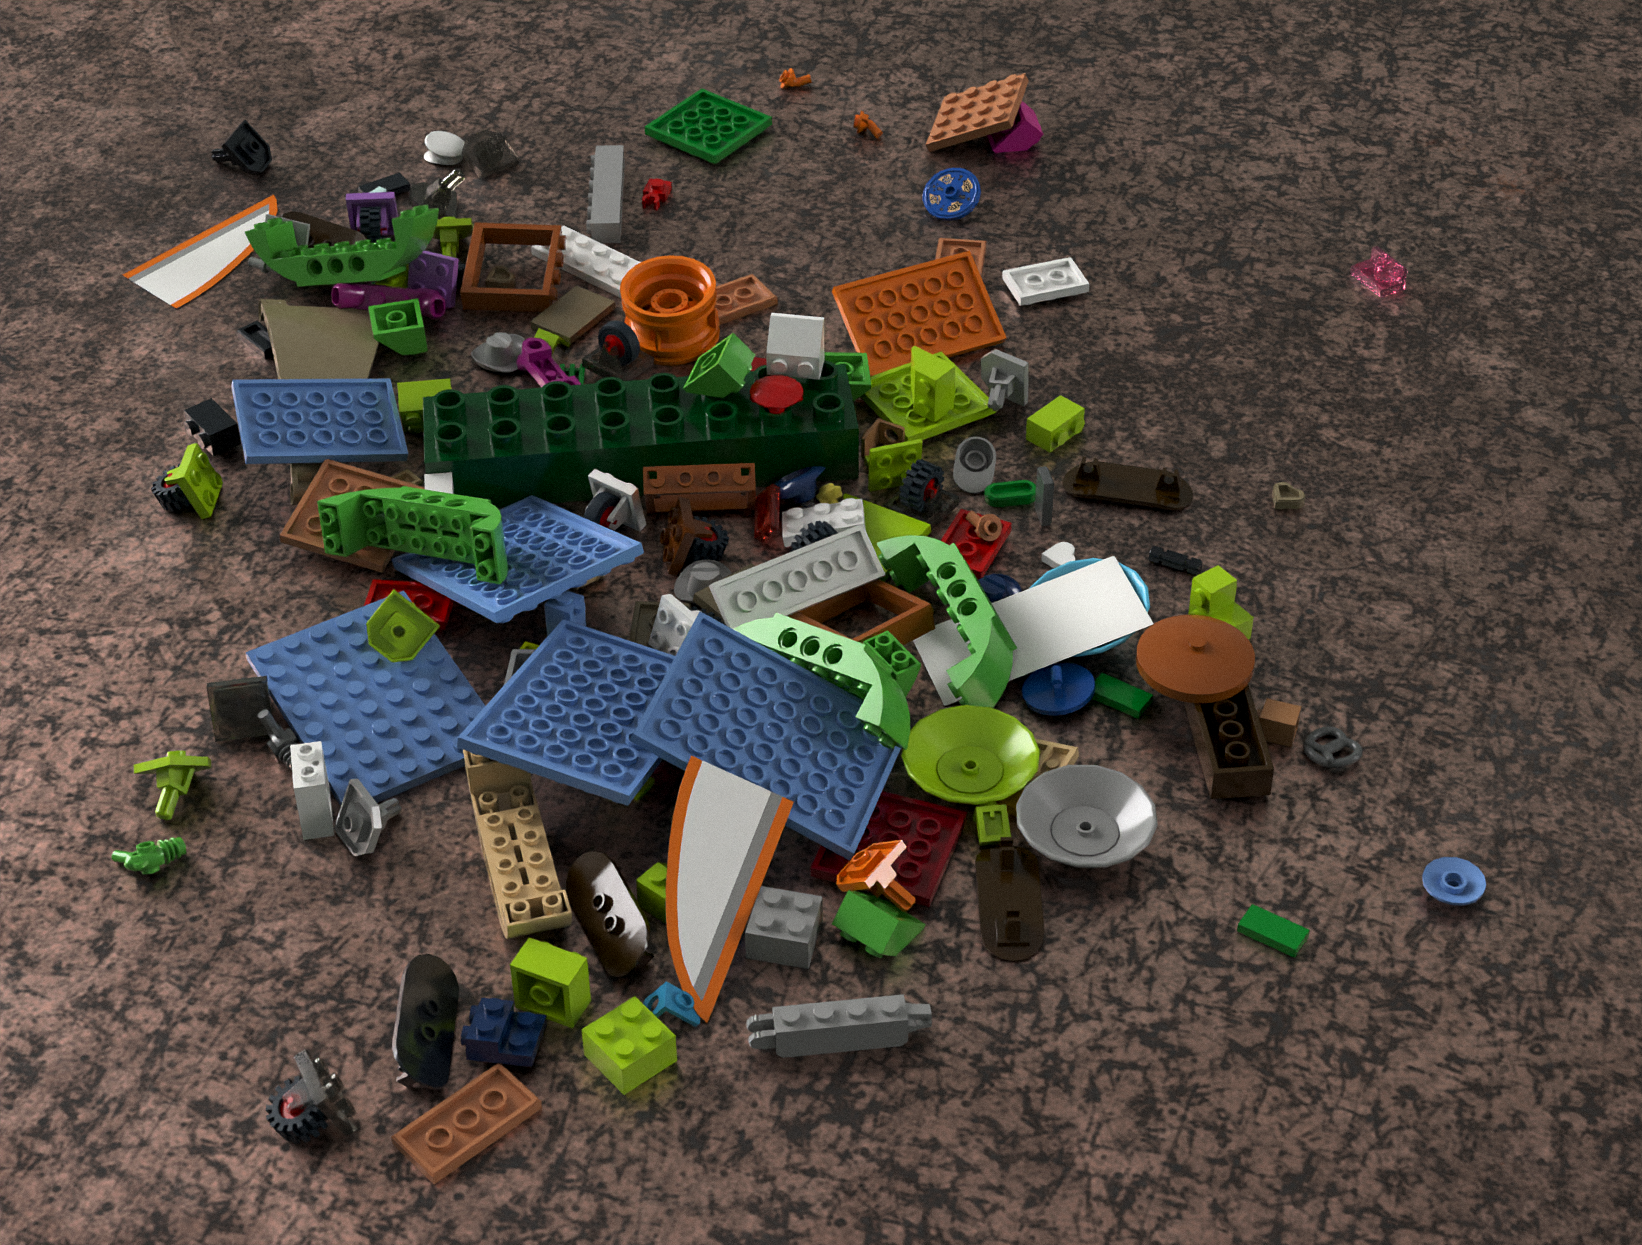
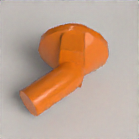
(789, 79)
(863, 122)

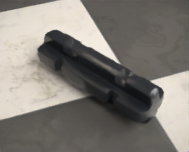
(1175, 560)

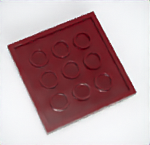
(925, 829)

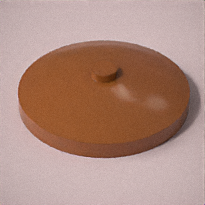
(1195, 658)

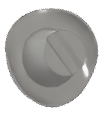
(499, 352)
(697, 577)

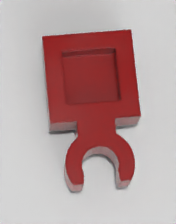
(656, 191)

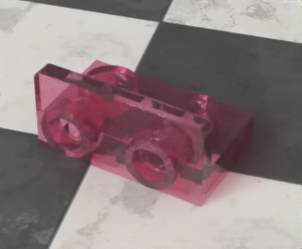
(1380, 273)

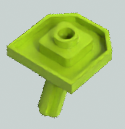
(449, 232)
(399, 628)
(172, 777)

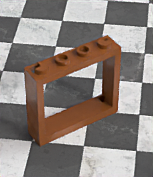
(505, 298)
(706, 486)
(913, 613)

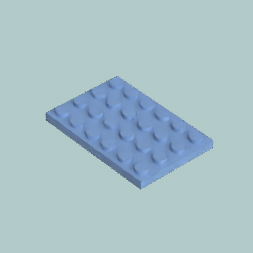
(318, 420)

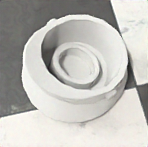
(443, 148)

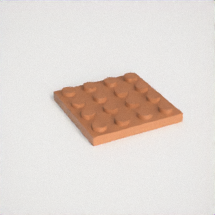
(977, 112)
(333, 479)

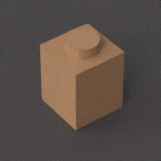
(1279, 721)

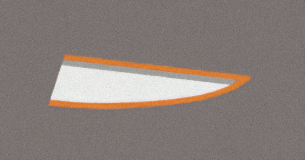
(202, 260)
(715, 867)

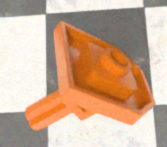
(873, 871)

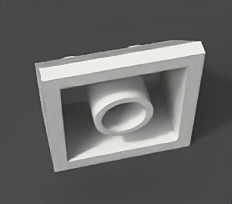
(795, 346)

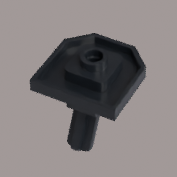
(245, 149)

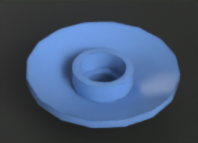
(1454, 881)

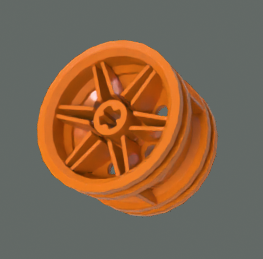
(671, 308)

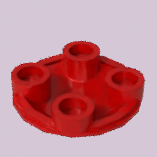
(776, 392)

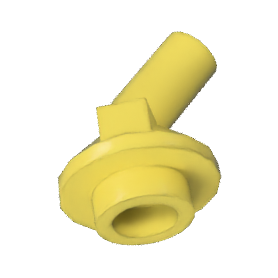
(829, 494)

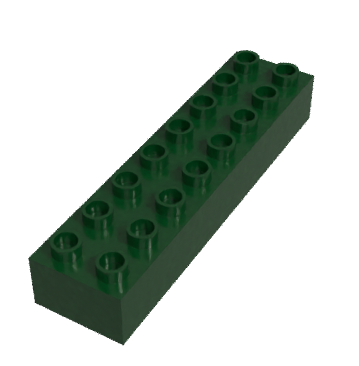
(553, 436)

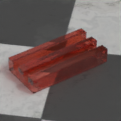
(767, 512)

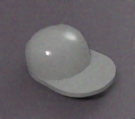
(974, 465)

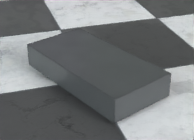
(1044, 496)

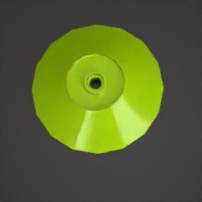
(971, 754)

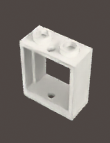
(312, 790)

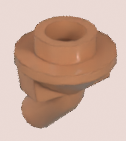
(987, 527)

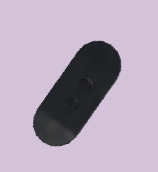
(425, 1022)

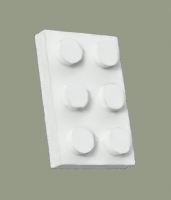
(1045, 281)
(839, 515)

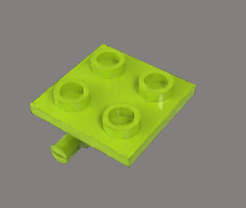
(890, 463)

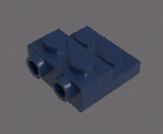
(502, 1034)

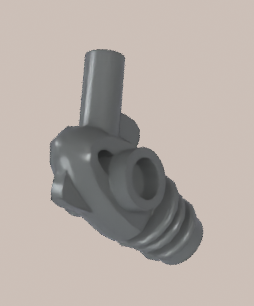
(280, 738)

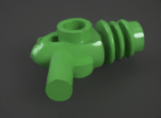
(149, 856)

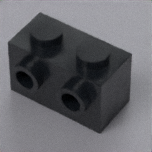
(212, 427)

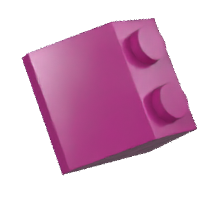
(1023, 134)

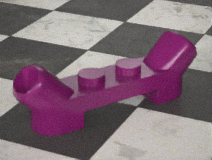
(364, 294)
(538, 361)

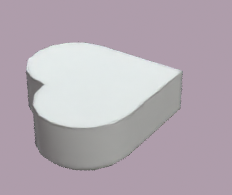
(1059, 554)

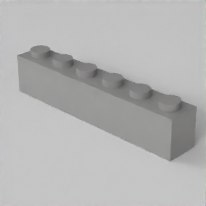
(606, 194)

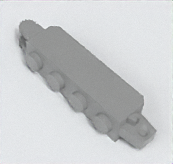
(838, 1026)

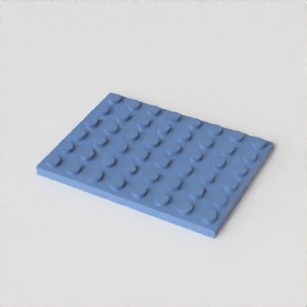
(545, 556)
(574, 713)
(374, 716)
(772, 727)

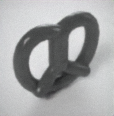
(1330, 748)

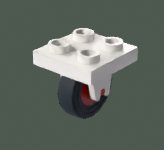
(614, 502)

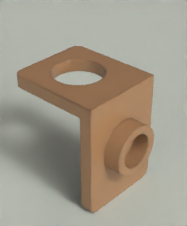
(877, 434)

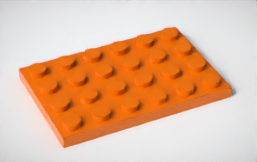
(925, 306)

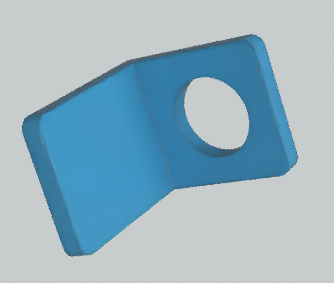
(674, 1002)

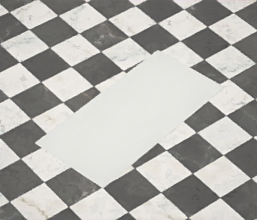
(1047, 623)

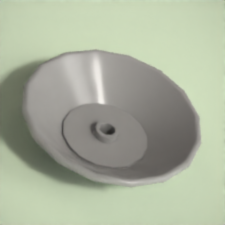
(1086, 816)

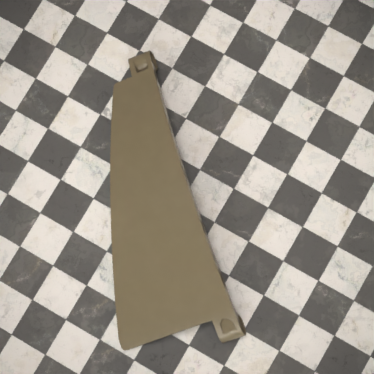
(317, 345)

